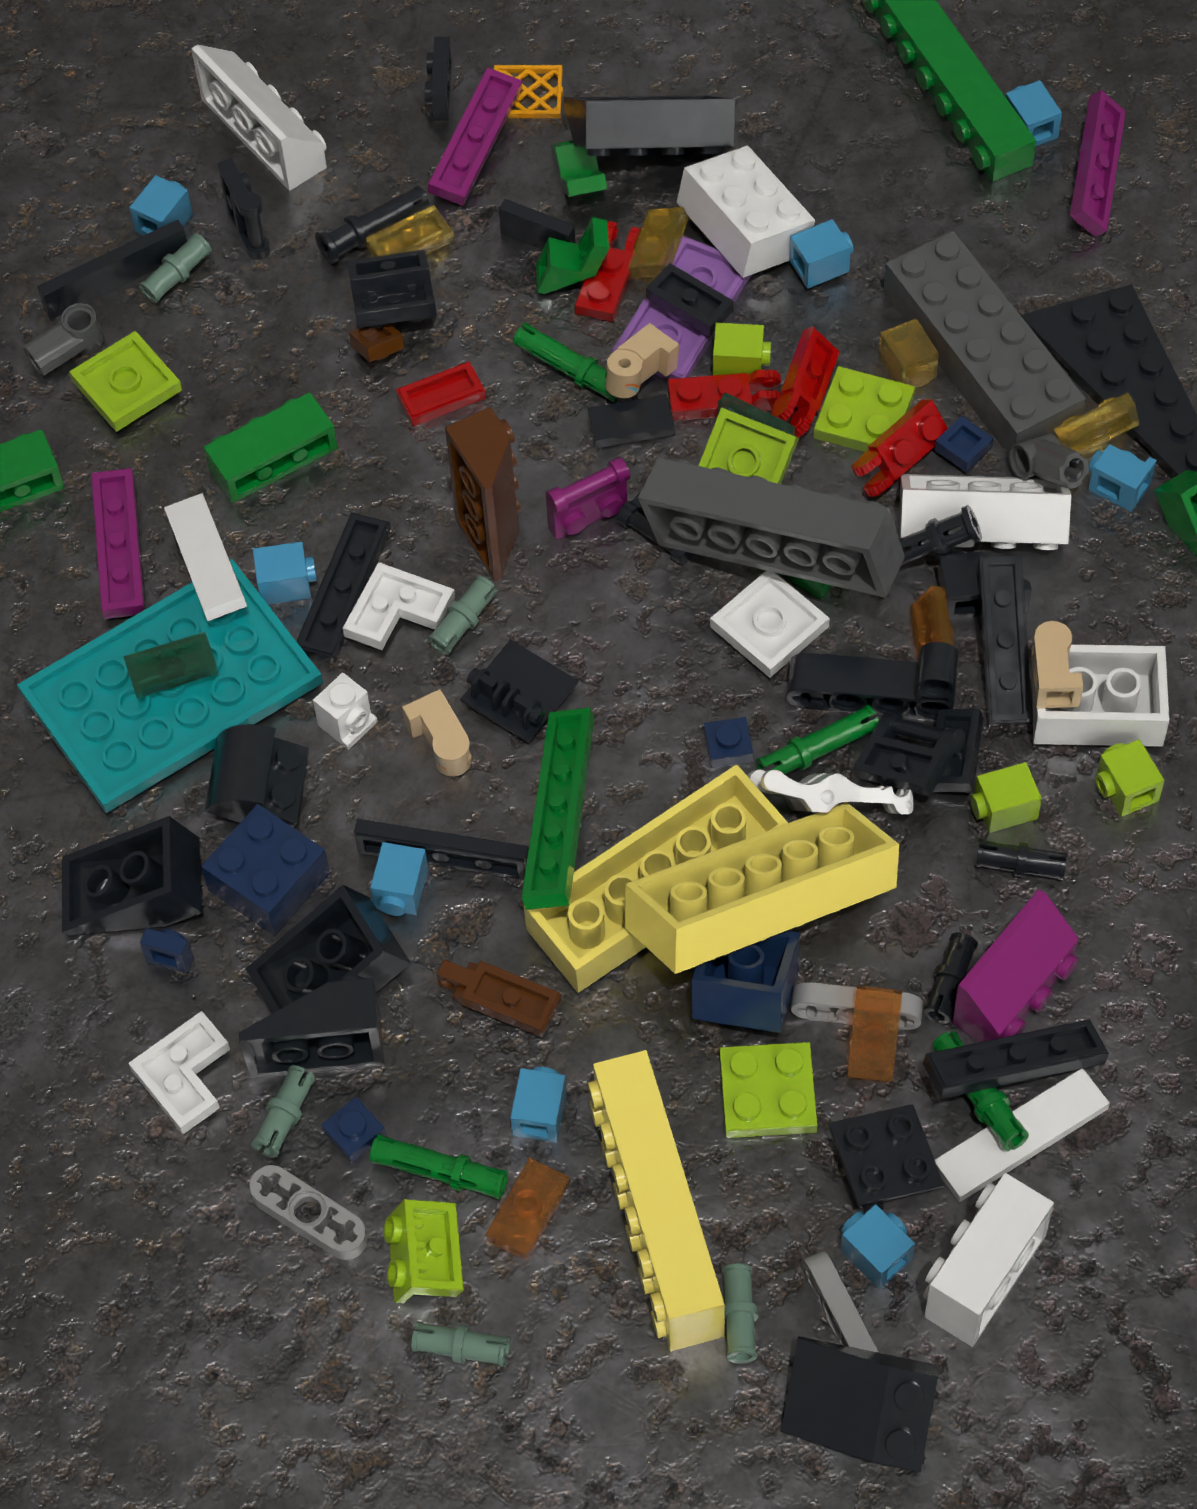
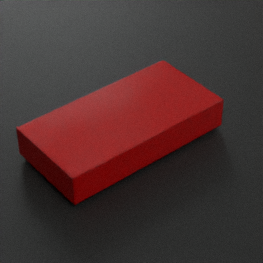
(440, 393)

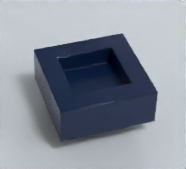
(963, 443)
(728, 742)
(167, 949)
(353, 1129)

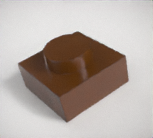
(376, 342)

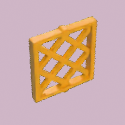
(532, 71)

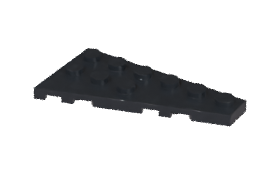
(1116, 352)

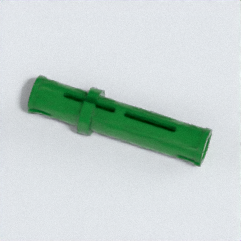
(583, 370)
(802, 751)
(990, 1104)
(449, 1169)

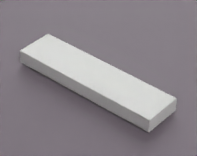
(205, 557)
(1045, 1118)

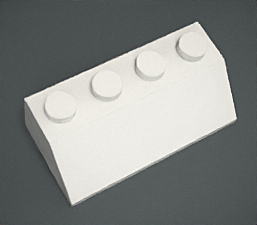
(258, 116)
(1005, 507)

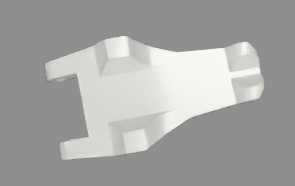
(824, 791)

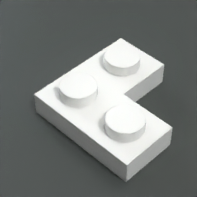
(395, 595)
(171, 1069)

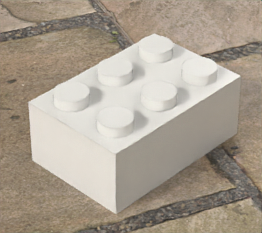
(743, 209)
(1119, 702)
(986, 1258)

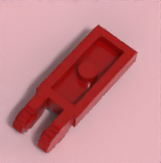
(604, 292)
(806, 380)
(699, 396)
(900, 446)

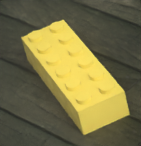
(760, 887)
(591, 932)
(656, 1202)

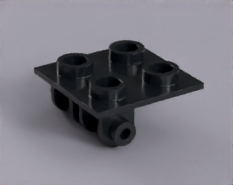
(518, 690)
(885, 1156)

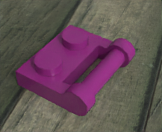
(587, 499)

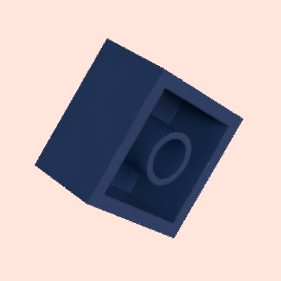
(265, 869)
(748, 984)

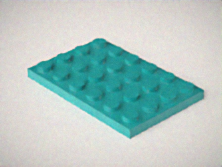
(133, 742)

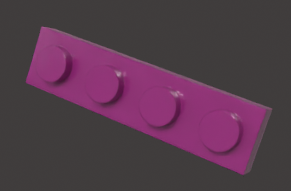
(475, 136)
(1098, 163)
(118, 543)

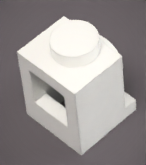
(344, 711)

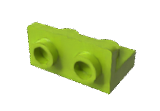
(423, 1250)

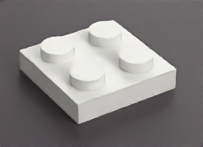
(769, 622)

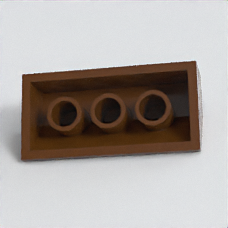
(485, 486)

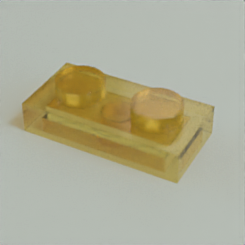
(418, 232)
(658, 241)
(1098, 425)

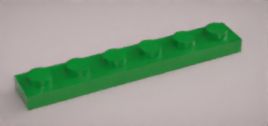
(558, 809)

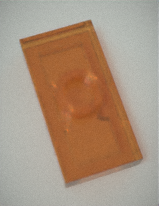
(931, 618)
(874, 1033)
(527, 1209)

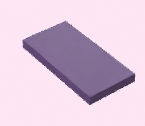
(710, 268)

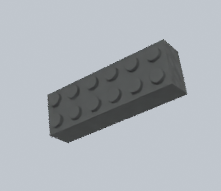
(982, 341)
(773, 526)

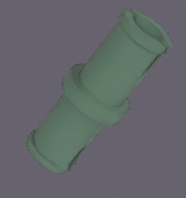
(175, 268)
(462, 615)
(283, 1111)
(739, 1313)
(461, 1344)

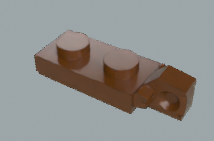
(501, 995)

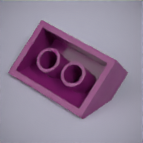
(1017, 972)

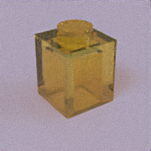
(909, 354)

